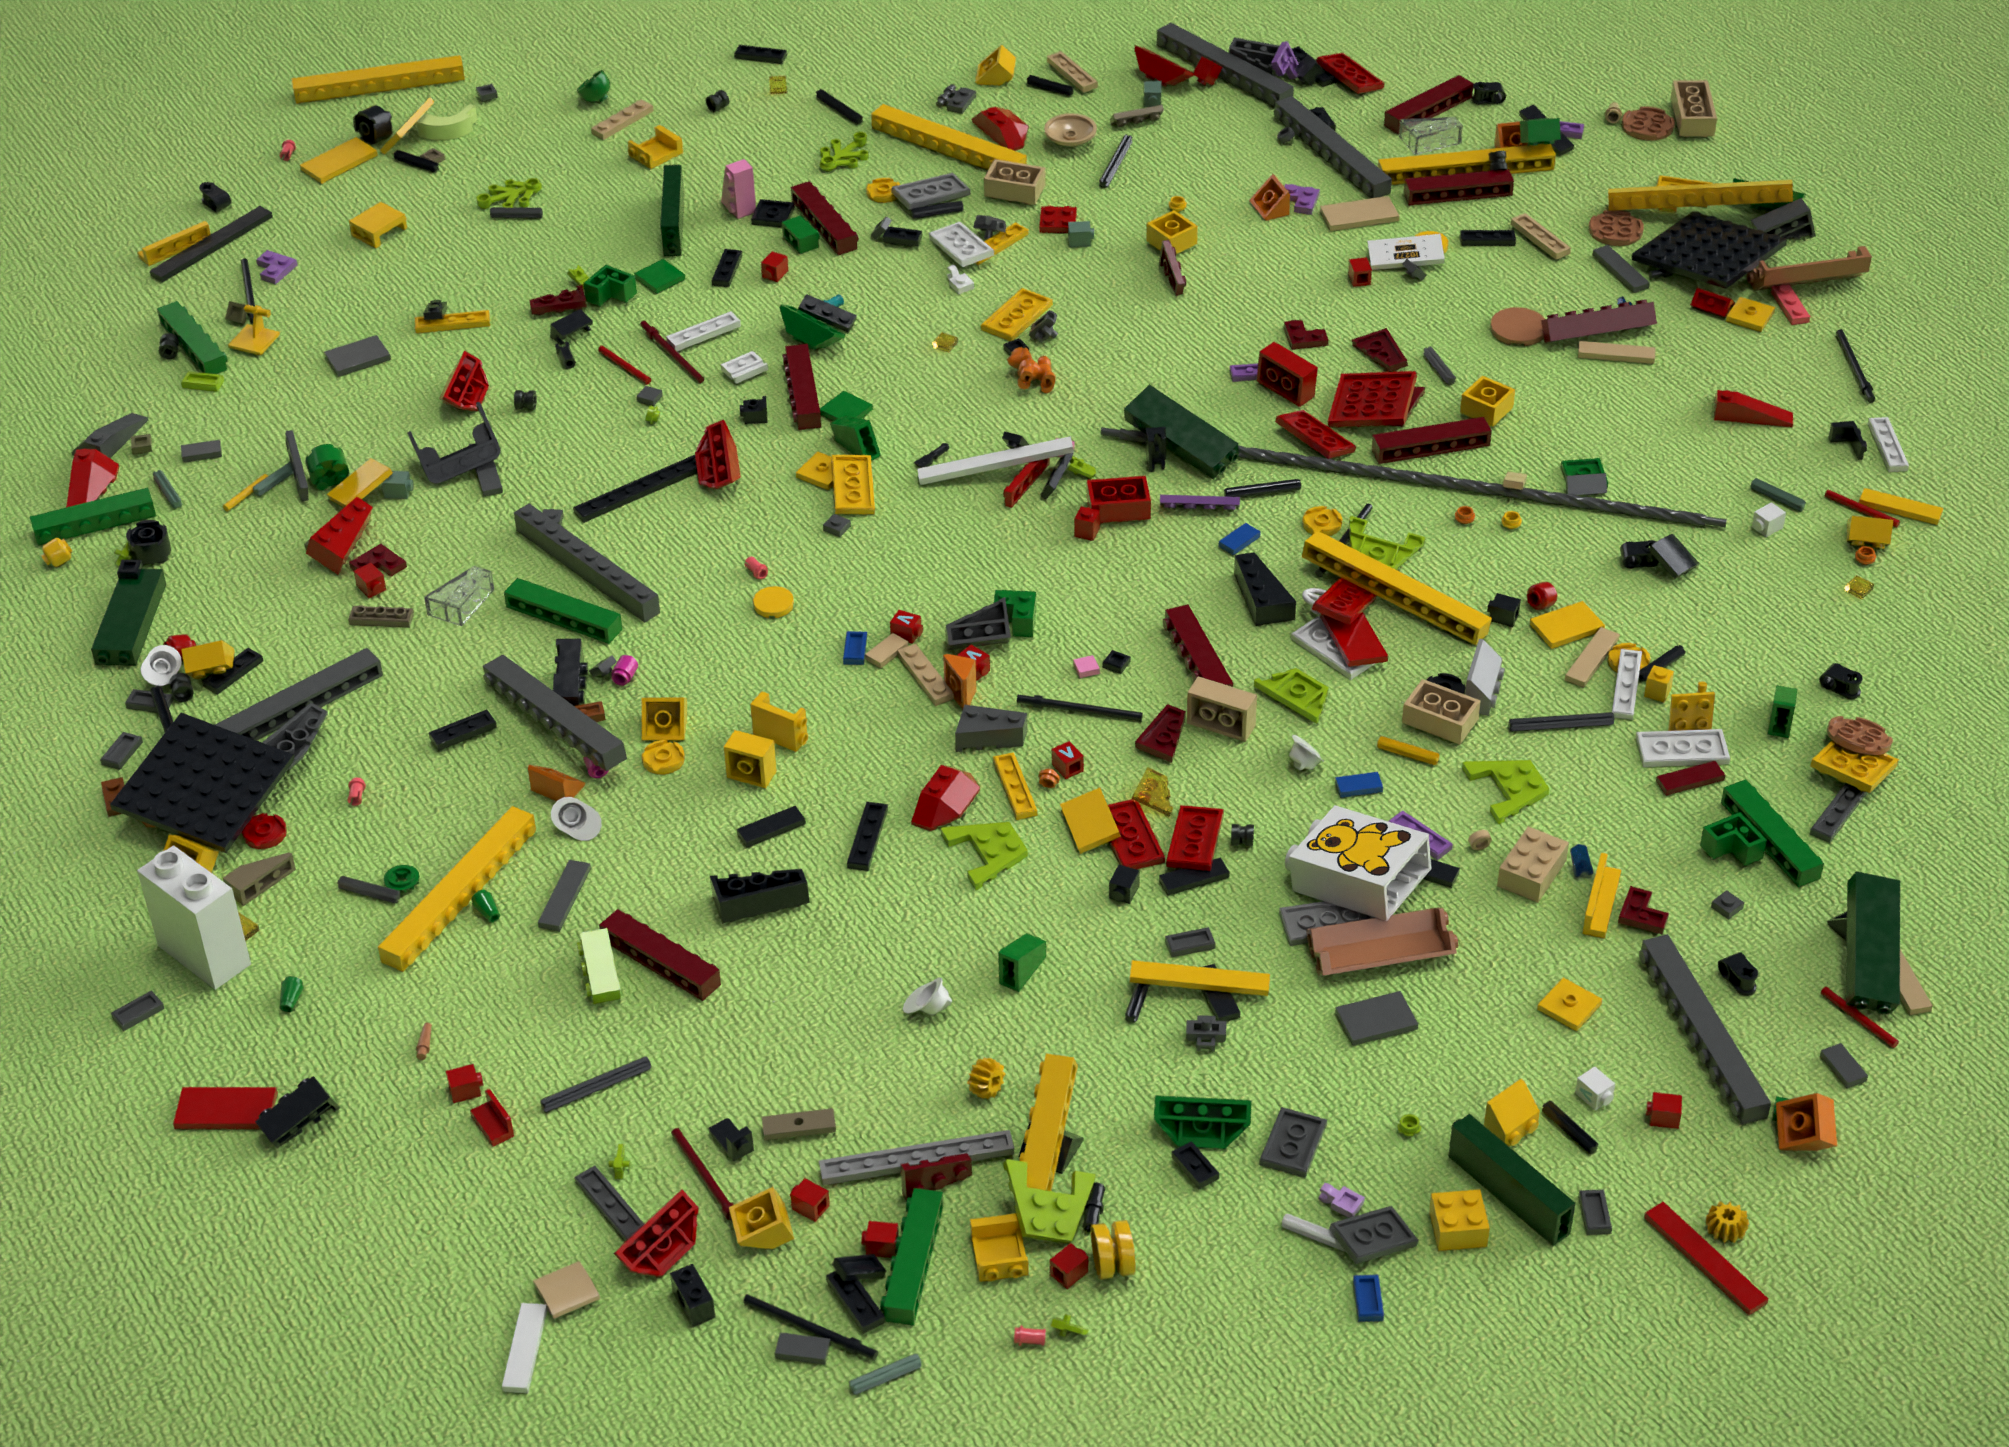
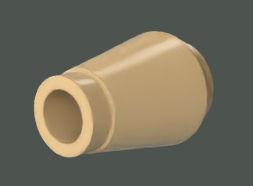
(1613, 112)

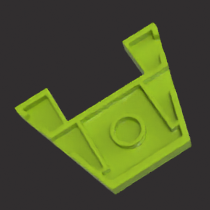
(1382, 550)
(1515, 778)
(994, 842)
(1044, 1212)

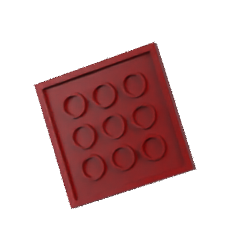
(1372, 399)

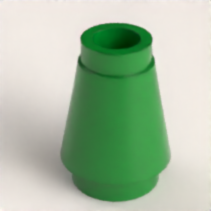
(485, 905)
(290, 992)

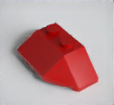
(1160, 68)
(1002, 127)
(466, 384)
(717, 457)
(944, 798)
(661, 1238)

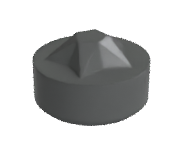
(1285, 134)

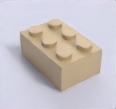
(1014, 182)
(1221, 708)
(1441, 711)
(1533, 864)

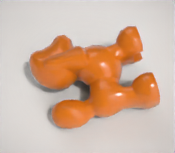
(1030, 370)

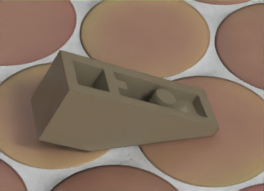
(256, 877)

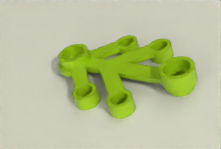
(829, 162)
(529, 187)

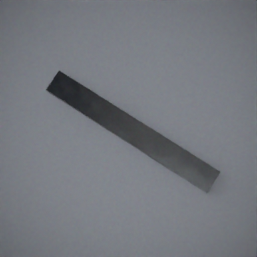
(210, 244)
(636, 489)

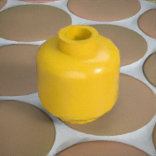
(56, 552)

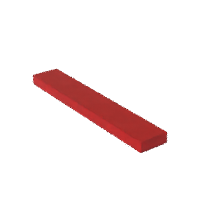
(1706, 1258)

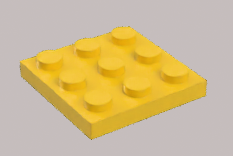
(1853, 767)

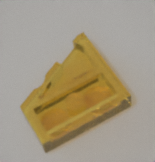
(1154, 792)

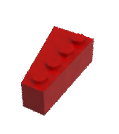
(339, 535)

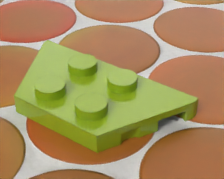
(1297, 692)

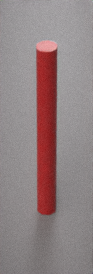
(625, 365)
(1859, 507)
(1860, 1017)

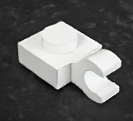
(958, 282)

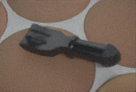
(927, 459)

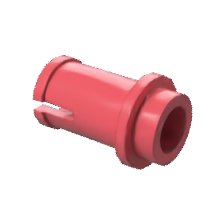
(288, 147)
(759, 570)
(356, 788)
(1029, 1336)

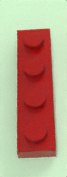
(1023, 481)

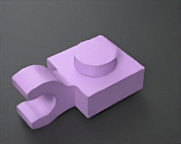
(1343, 1201)

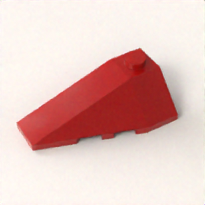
(1741, 408)
(90, 476)

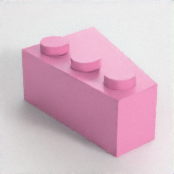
(739, 189)

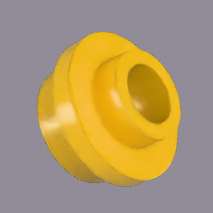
(1177, 203)
(1511, 520)

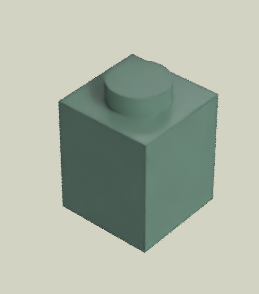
(1152, 93)
(1080, 234)
(398, 485)

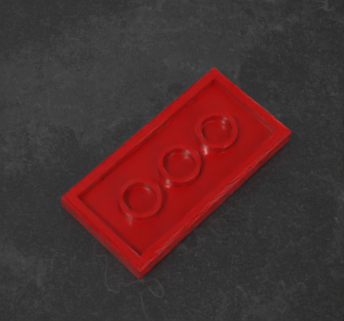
(1350, 73)
(1315, 434)
(1343, 601)
(1356, 641)
(1195, 838)
(1137, 844)
(222, 1107)

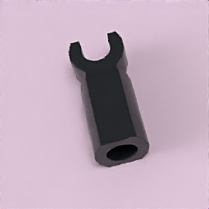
(566, 355)

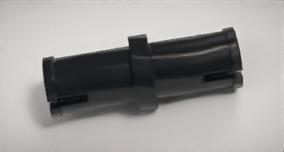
(1094, 1206)

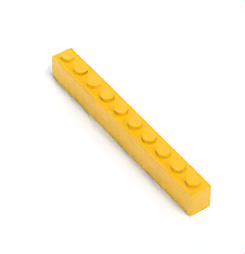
(378, 79)
(941, 138)
(1519, 160)
(1700, 195)
(1396, 587)
(456, 889)

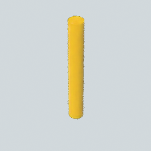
(242, 495)

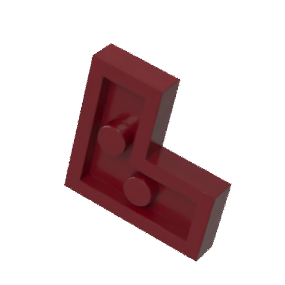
(1301, 339)
(381, 558)
(1638, 914)

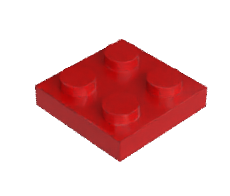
(1056, 218)

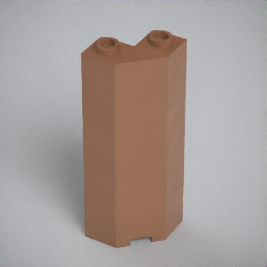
(1818, 271)
(1381, 942)

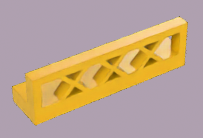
(174, 244)
(1601, 899)

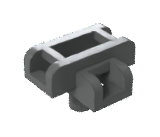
(989, 224)
(1044, 327)
(1206, 1029)

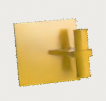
(254, 337)
(1692, 710)

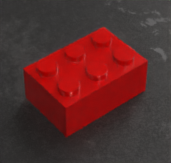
(1287, 374)
(1120, 498)

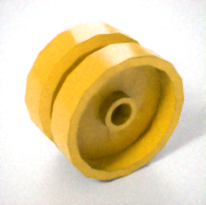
(1113, 1249)

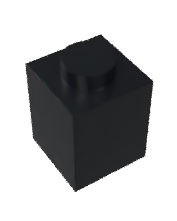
(1309, 70)
(1504, 609)
(1124, 884)

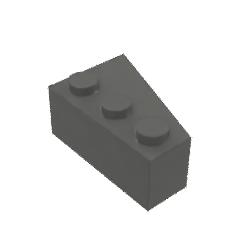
(980, 628)

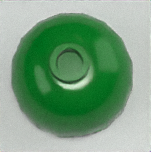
(595, 88)

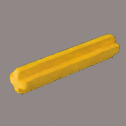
(1408, 750)

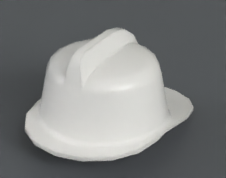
(161, 665)
(1304, 754)
(576, 818)
(928, 998)

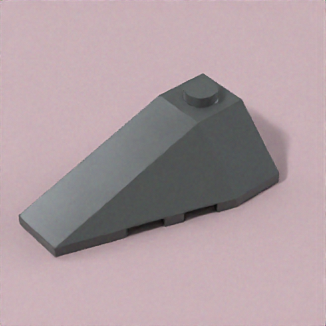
(113, 435)
(298, 732)

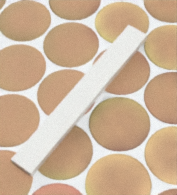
(995, 460)

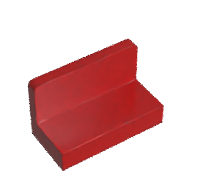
(1711, 302)
(493, 1120)

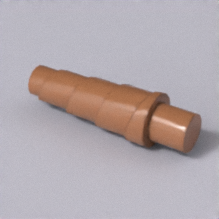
(424, 1042)

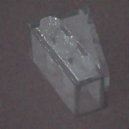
(1430, 133)
(460, 596)

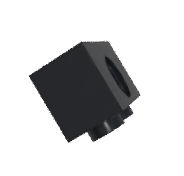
(692, 1295)

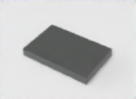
(357, 355)
(1376, 1018)
(1293, 1142)
(1373, 1234)

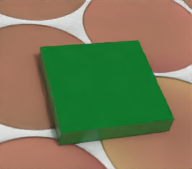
(659, 276)
(846, 405)
(1582, 467)

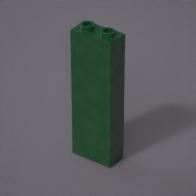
(672, 210)
(1185, 432)
(128, 619)
(1873, 943)
(1511, 1179)

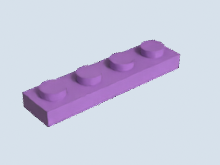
(1208, 502)

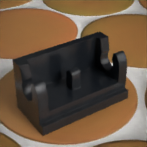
(569, 325)
(1155, 447)

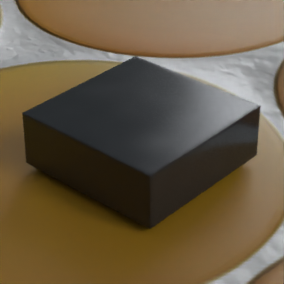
(1010, 346)
(130, 569)
(1116, 662)

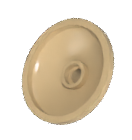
(1070, 129)

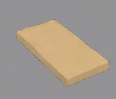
(1359, 213)

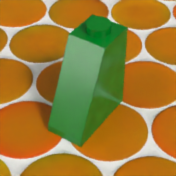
(856, 436)
(1782, 711)
(1020, 961)

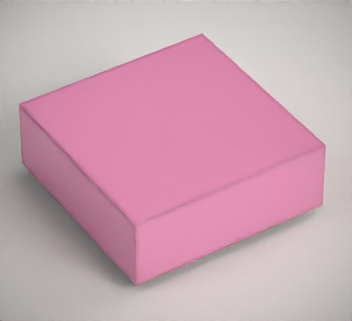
(1086, 666)

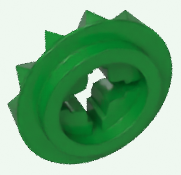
(401, 872)

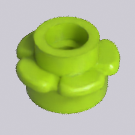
(652, 414)
(1409, 1125)

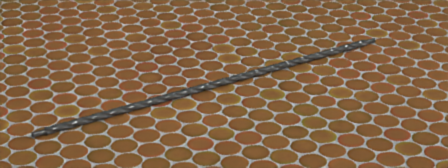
(1454, 483)

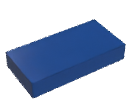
(1239, 539)
(855, 648)
(1359, 784)
(1368, 1298)

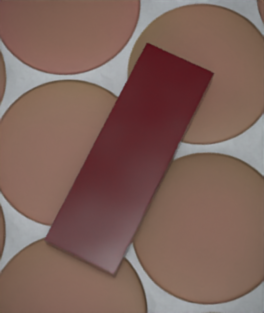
(1690, 778)

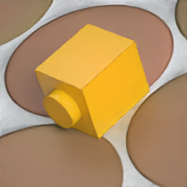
(1659, 683)

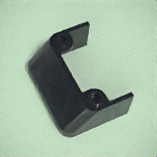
(483, 451)

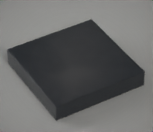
(772, 213)

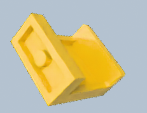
(658, 149)
(375, 222)
(777, 724)
(998, 1247)

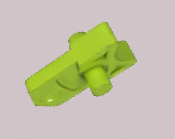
(578, 275)
(1078, 466)
(122, 555)
(619, 1163)
(1064, 1325)

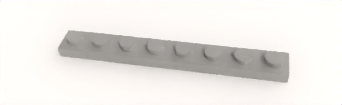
(888, 1161)

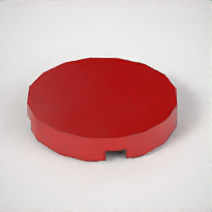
(264, 831)

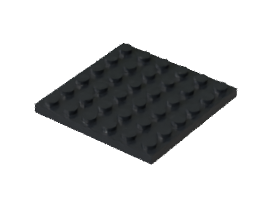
(1709, 249)
(202, 782)

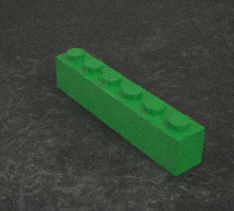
(192, 338)
(93, 516)
(563, 610)
(1782, 842)
(913, 1257)

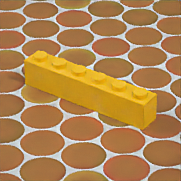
(1048, 1120)

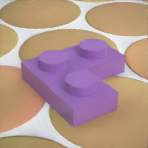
(1285, 61)
(1304, 197)
(276, 266)

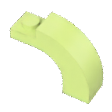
(449, 127)

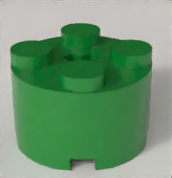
(326, 466)

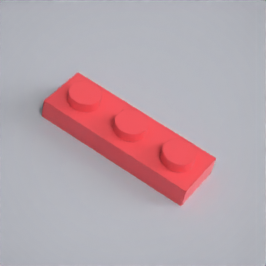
(1790, 304)

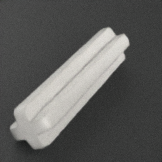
(1310, 1230)

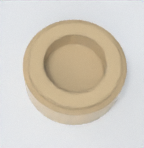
(1480, 840)

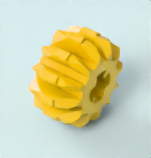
(986, 1078)
(1727, 1222)

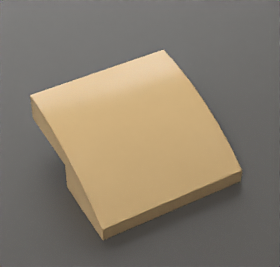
(566, 1289)

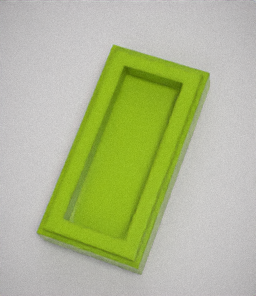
(202, 381)

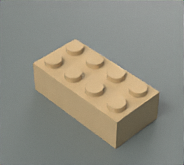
(1693, 108)

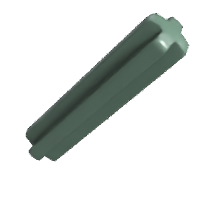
(273, 479)
(167, 489)
(1778, 494)
(885, 1374)

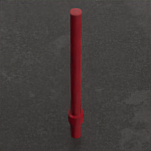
(654, 334)
(703, 1172)

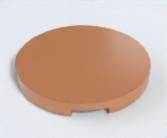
(1648, 123)
(1616, 228)
(1517, 326)
(1859, 735)

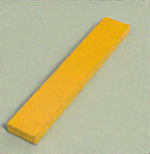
(1199, 978)

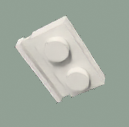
(744, 367)

